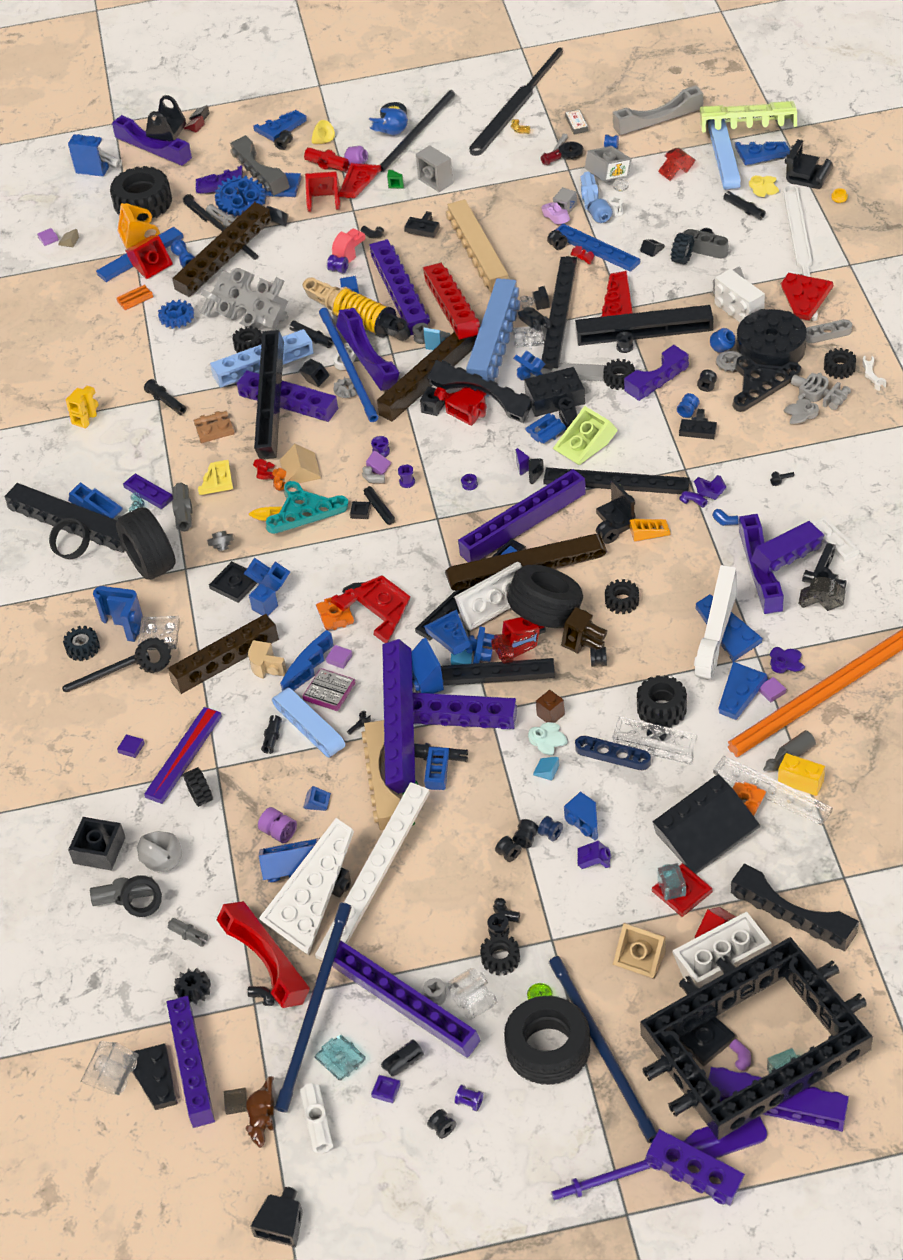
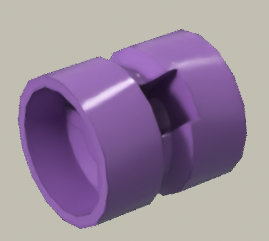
(277, 825)

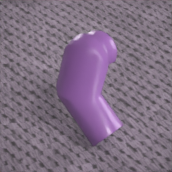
(743, 1053)

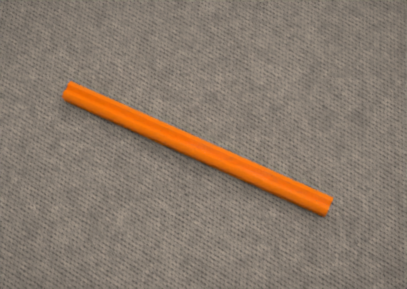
(816, 694)

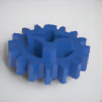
(176, 314)

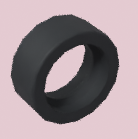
(151, 908)

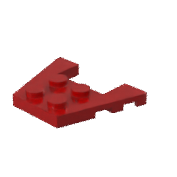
(382, 599)

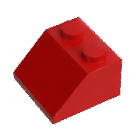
(149, 256)

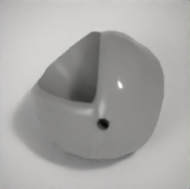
(159, 851)

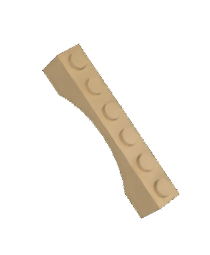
(375, 751)

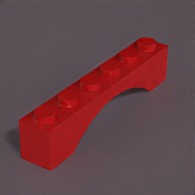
(240, 923)

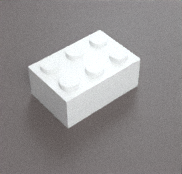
(737, 295)

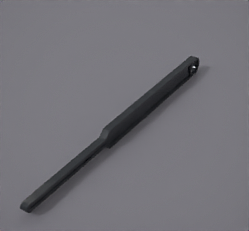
(511, 108)

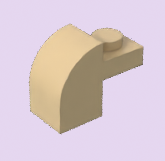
(263, 660)

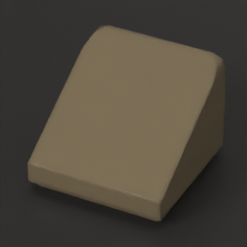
(69, 239)

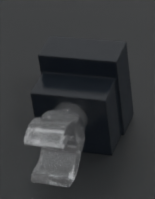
(539, 298)

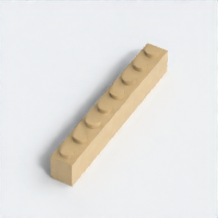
(476, 243)

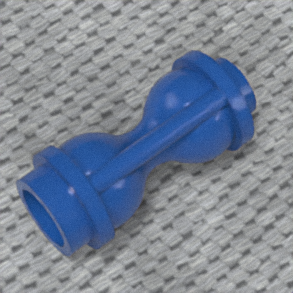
(179, 249)

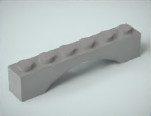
(685, 102)

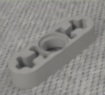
(839, 329)

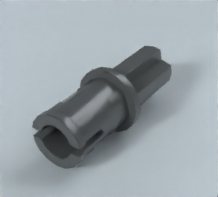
(187, 931)

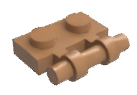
(214, 430)

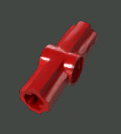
(326, 159)

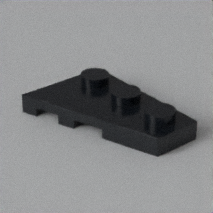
(155, 1076)

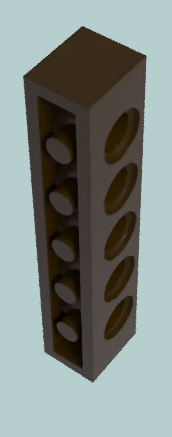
(221, 654)

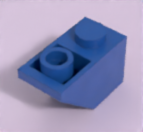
(582, 814)

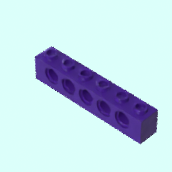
(293, 397)
(464, 710)
(190, 1062)

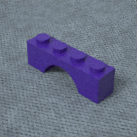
(642, 383)

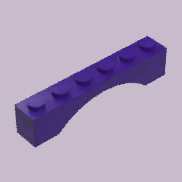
(128, 131)
(352, 329)
(767, 585)

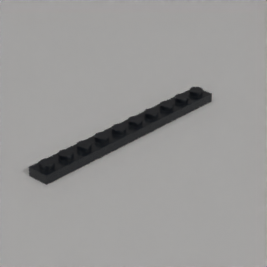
(559, 312)

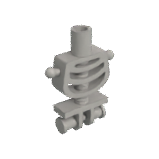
(813, 391)

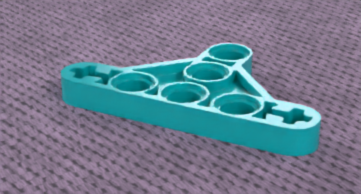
(312, 502)

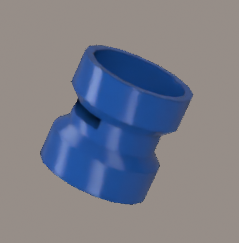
(688, 405)

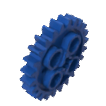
(238, 195)

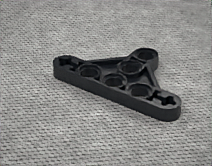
(767, 376)

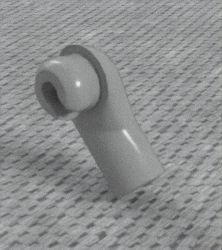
(371, 477)

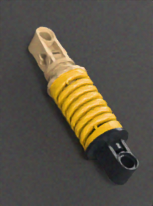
(375, 316)

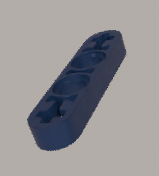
(614, 750)

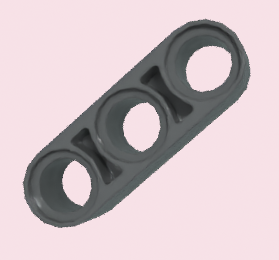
(709, 244)

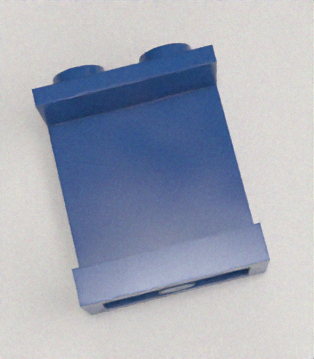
(86, 155)

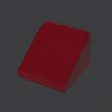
(195, 124)

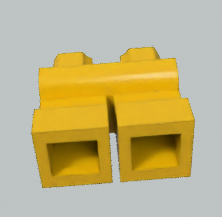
(82, 406)

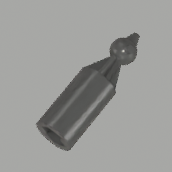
(796, 747)

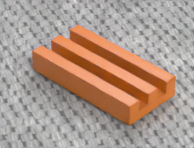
(134, 297)

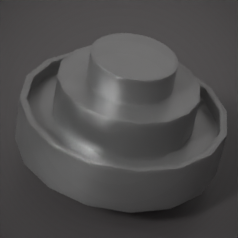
(220, 540)

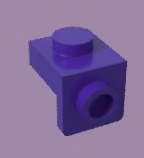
(710, 489)
(593, 854)

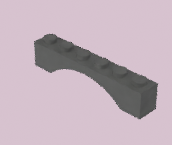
(272, 178)

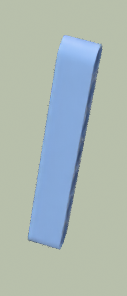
(724, 155)

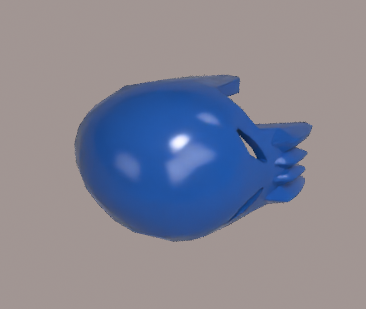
(395, 122)

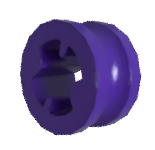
(469, 486)

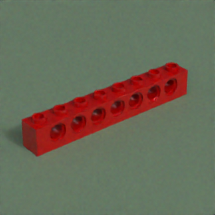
(451, 301)

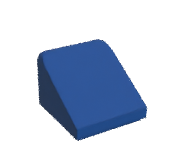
(316, 799)

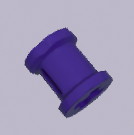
(406, 478)
(469, 1097)

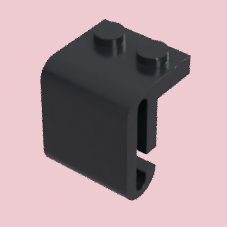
(804, 168)

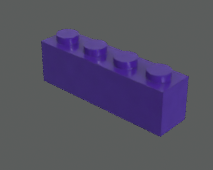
(787, 547)

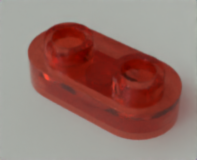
(503, 648)

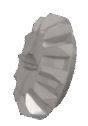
(728, 356)
(340, 389)

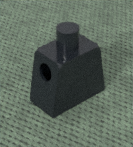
(279, 1218)

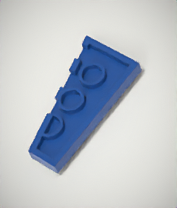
(738, 636)

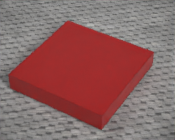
(696, 892)

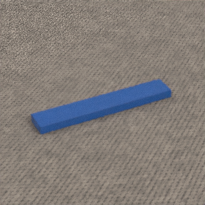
(599, 248)
(123, 263)

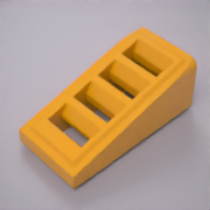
(642, 528)

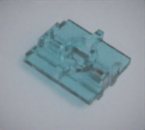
(345, 1065)

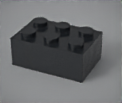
(549, 388)

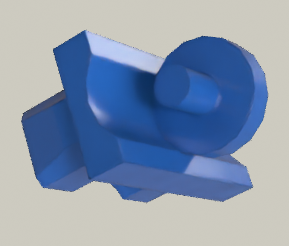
(527, 367)
(481, 653)

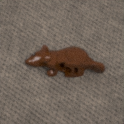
(259, 1108)

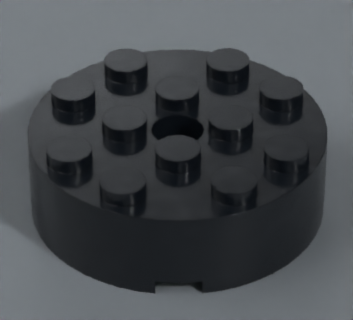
(772, 337)

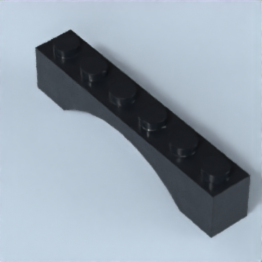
(449, 377)
(830, 927)

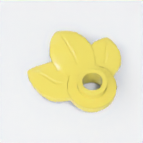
(763, 185)

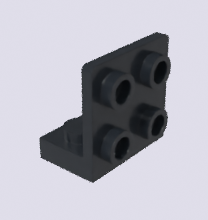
(619, 509)

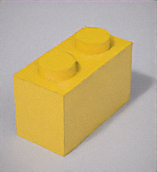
(801, 774)

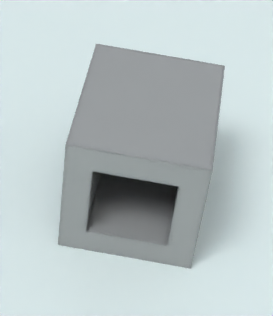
(566, 199)

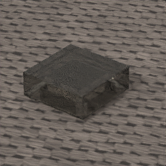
(235, 1101)

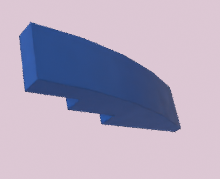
(303, 667)

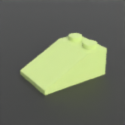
(585, 436)

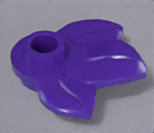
(785, 660)

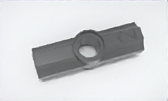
(182, 507)
(112, 892)

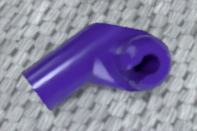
(695, 497)

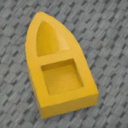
(264, 512)

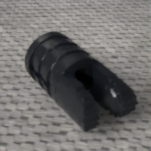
(402, 1058)

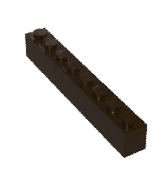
(415, 382)

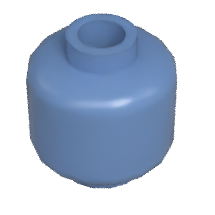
(600, 210)

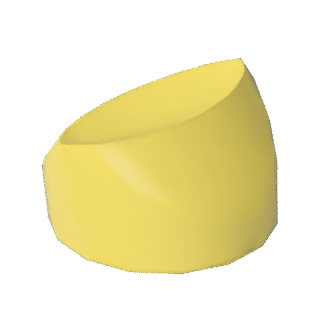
(323, 132)

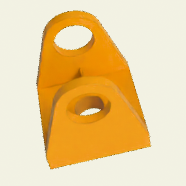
(130, 228)

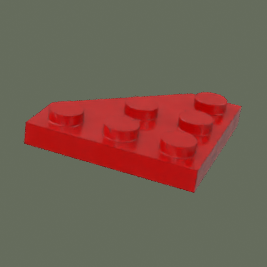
(805, 293)

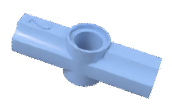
(589, 189)

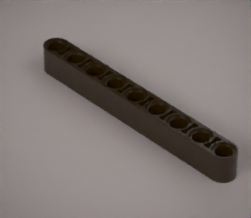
(549, 555)

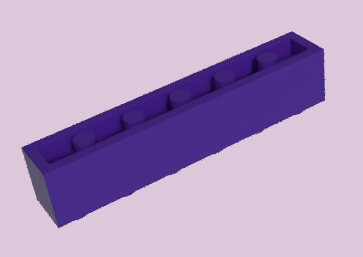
(807, 1107)

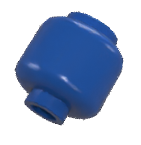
(722, 340)

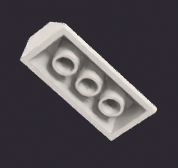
(737, 939)

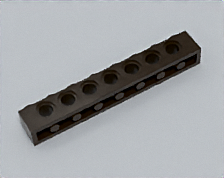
(221, 249)

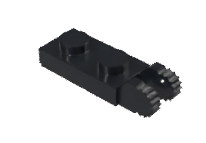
(533, 318)

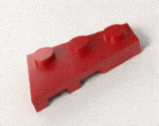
(358, 178)

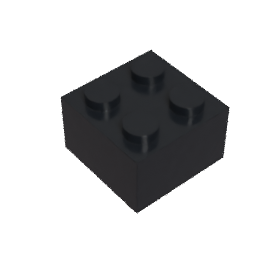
(97, 843)

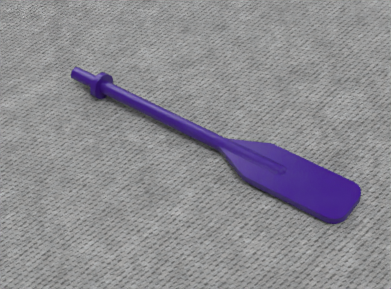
(702, 1139)

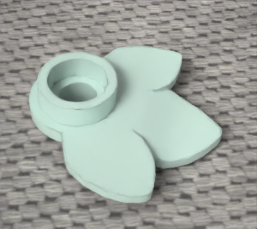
(547, 737)

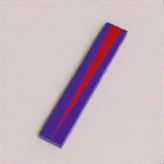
(182, 755)

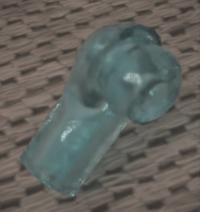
(137, 501)

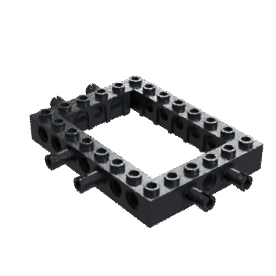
(785, 960)

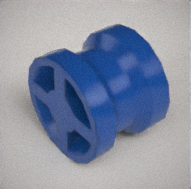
(611, 141)

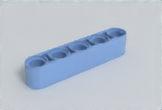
(308, 722)

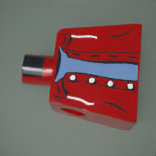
(522, 634)

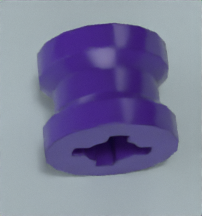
(380, 445)

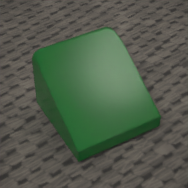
(395, 180)

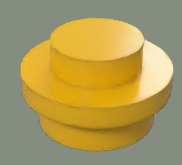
(839, 195)

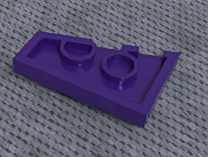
(211, 182)

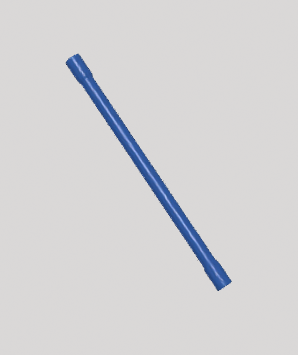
(368, 407)

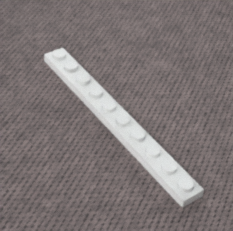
(379, 860)

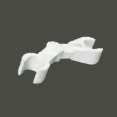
(868, 365)

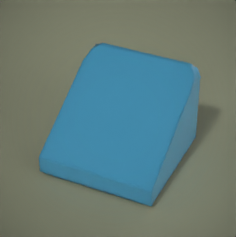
(461, 658)
(547, 768)

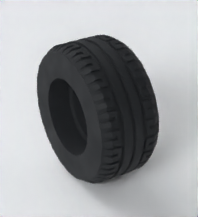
(145, 543)
(544, 595)
(552, 1065)

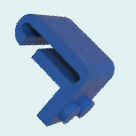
(122, 606)

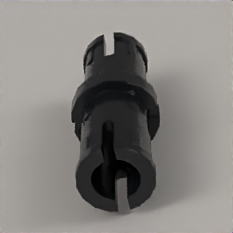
(271, 734)

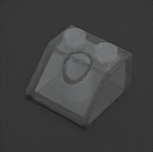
(110, 1068)

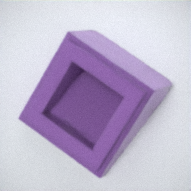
(378, 463)

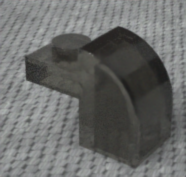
(824, 591)

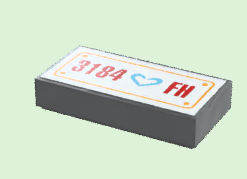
(576, 121)

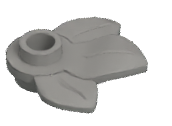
(802, 411)

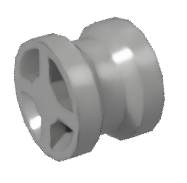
(439, 994)

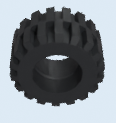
(662, 690)

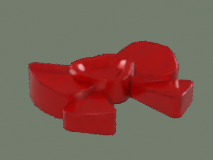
(587, 257)
(262, 467)

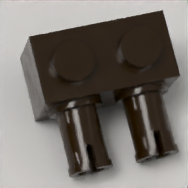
(581, 632)

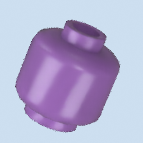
(356, 154)

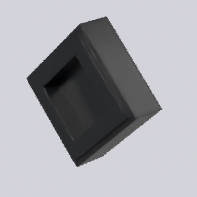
(360, 510)

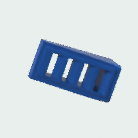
(436, 781)

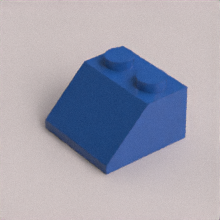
(426, 669)

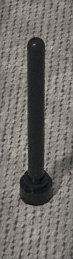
(100, 673)

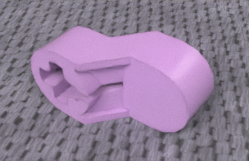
(555, 213)

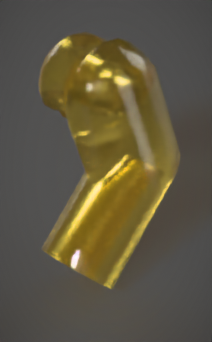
(518, 128)

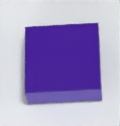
(130, 746)
(385, 1089)

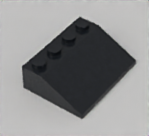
(705, 824)

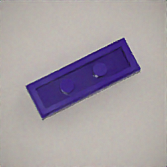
(148, 491)

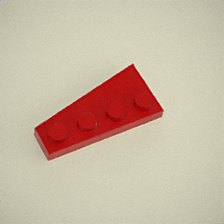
(618, 295)

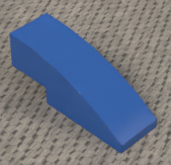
(94, 501)

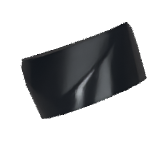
(278, 216)

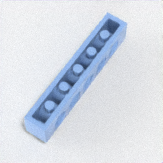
(233, 367)

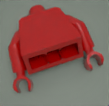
(464, 404)

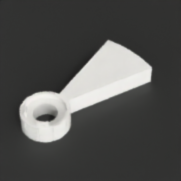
(720, 611)

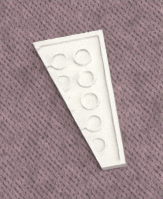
(304, 898)

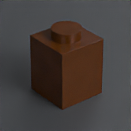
(550, 707)

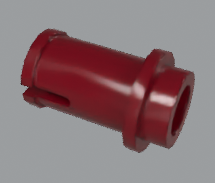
(547, 158)

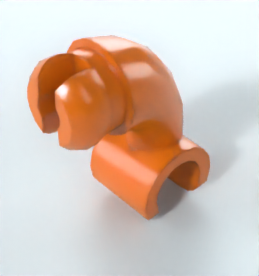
(279, 475)

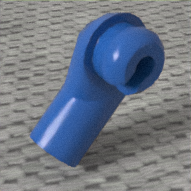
(723, 519)

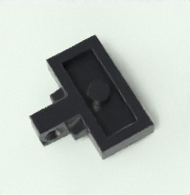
(423, 226)
(698, 427)

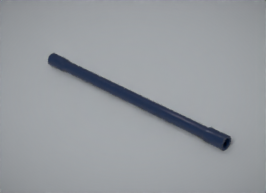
(286, 1092)
(644, 1123)

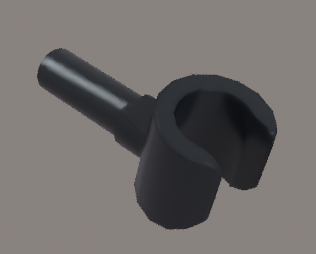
(777, 478)
(362, 719)

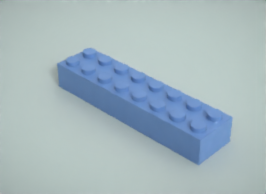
(495, 330)

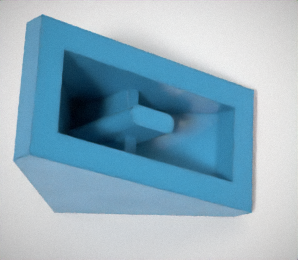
(434, 337)

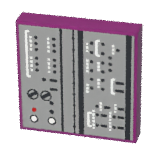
(329, 689)

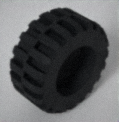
(142, 188)

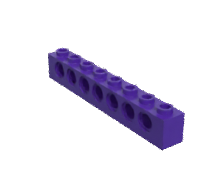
(398, 284)

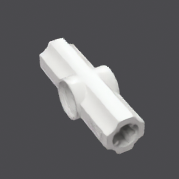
(318, 1128)

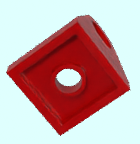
(322, 185)

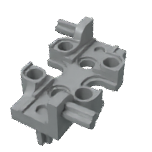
(239, 279)

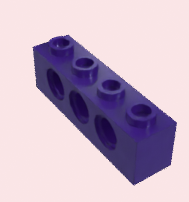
(708, 1166)

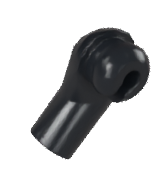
(377, 233)
(263, 992)

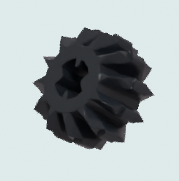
(193, 985)

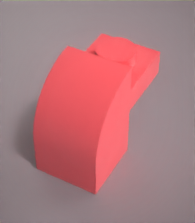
(345, 244)

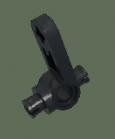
(822, 568)

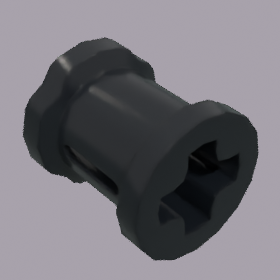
(284, 138)

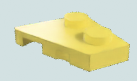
(217, 478)

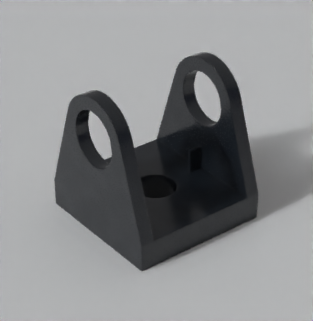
(168, 121)

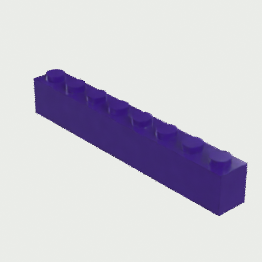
(522, 516)
(398, 716)
(406, 1000)

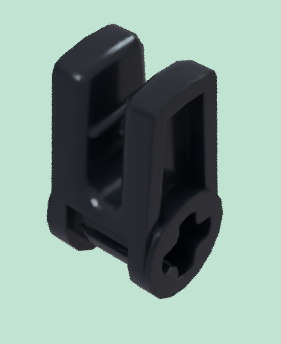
(567, 411)

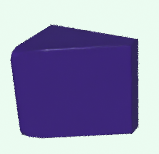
(522, 461)

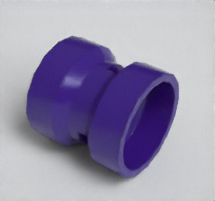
(339, 264)

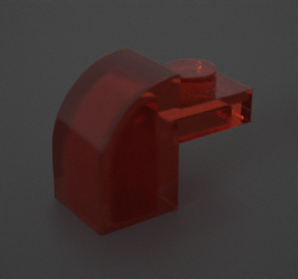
(676, 160)

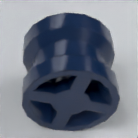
(550, 828)

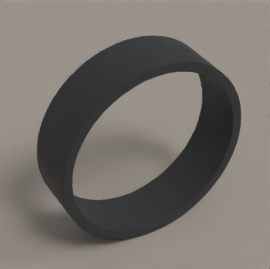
(54, 533)

